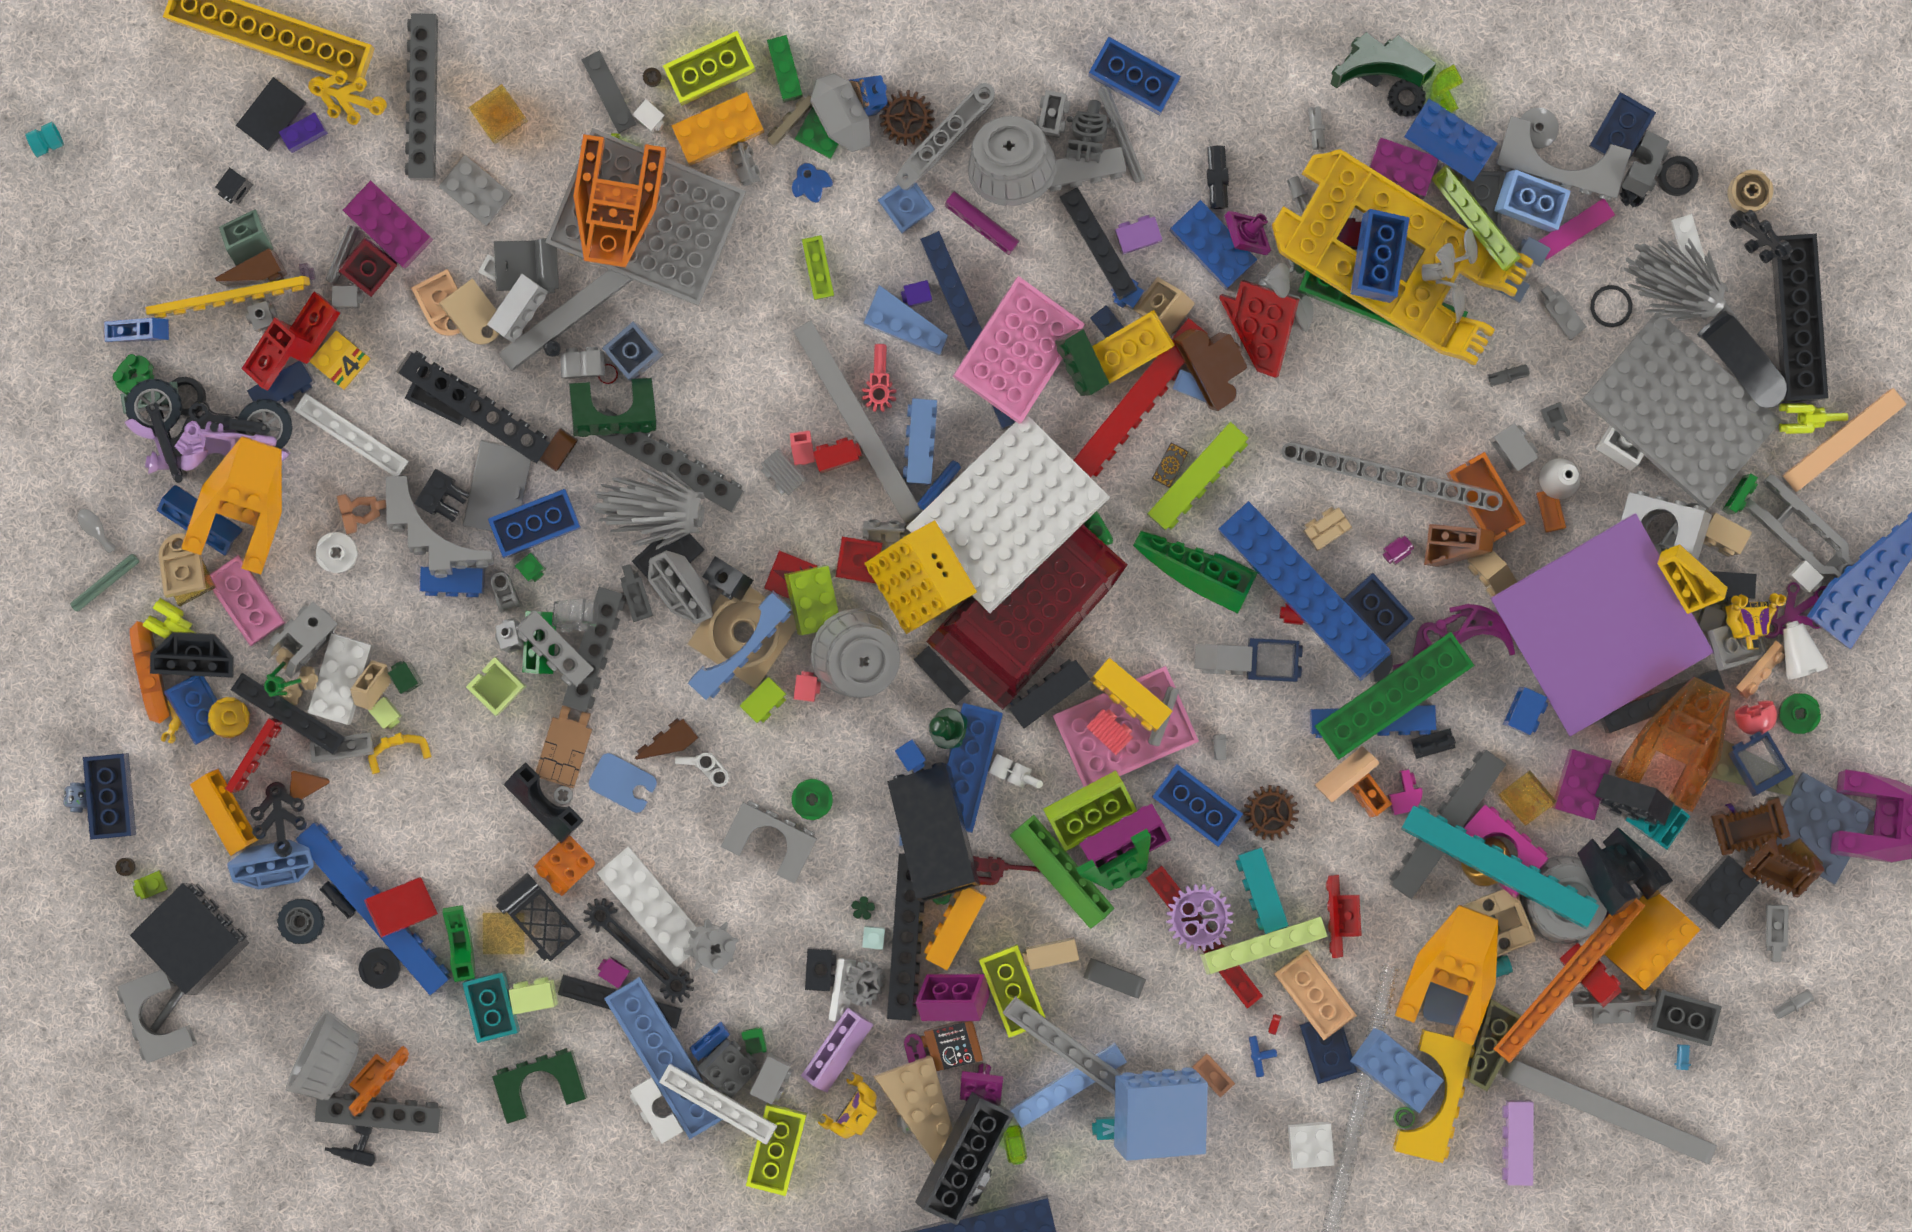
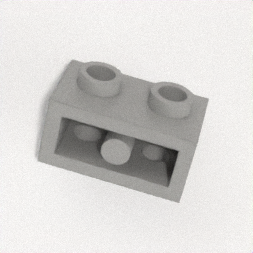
(1054, 107)

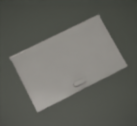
(495, 484)

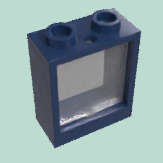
(1275, 660)
(1760, 761)

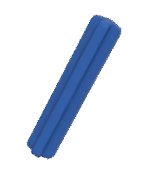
(939, 485)

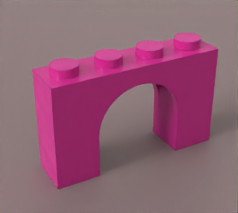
(1489, 824)

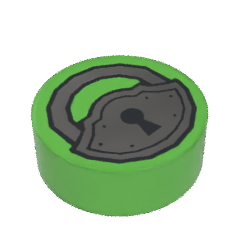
(1404, 1117)

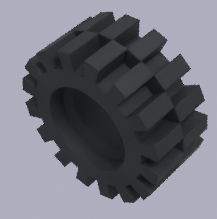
(1397, 106)

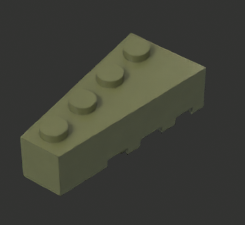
(1728, 772)
(1486, 1061)

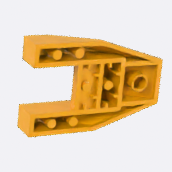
(244, 489)
(1461, 959)

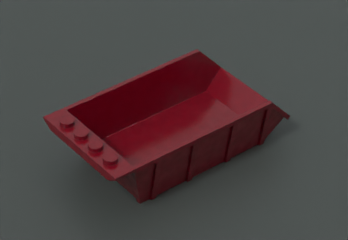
(1016, 639)

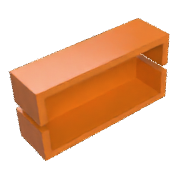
(1482, 474)

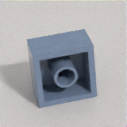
(633, 351)

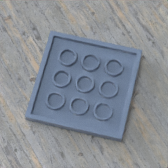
(1818, 812)

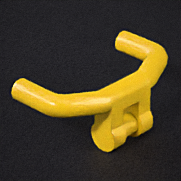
(396, 740)

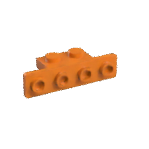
(373, 1077)

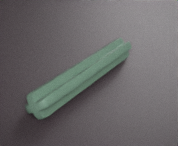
(103, 583)

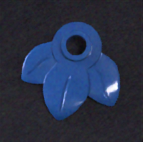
(811, 185)

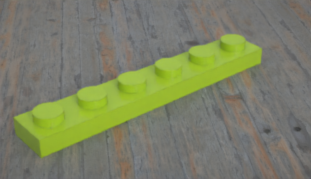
(1475, 218)

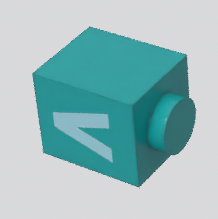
(1103, 1128)

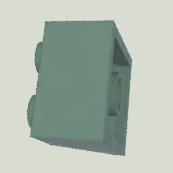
(245, 237)

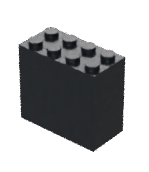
(190, 938)

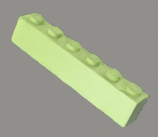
(1263, 945)

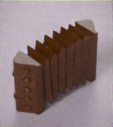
(1750, 827)
(1782, 869)

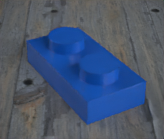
(709, 1041)

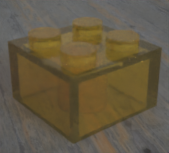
(498, 114)

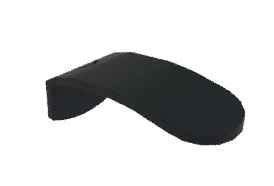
(1745, 360)

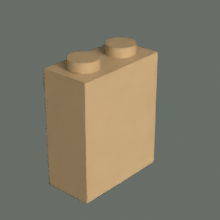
(1051, 953)

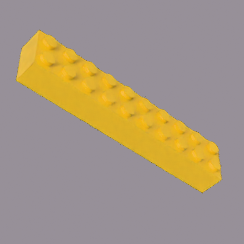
(274, 35)

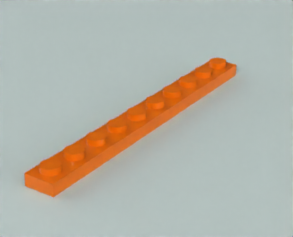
(1566, 981)

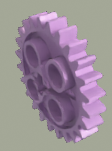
(1197, 899)

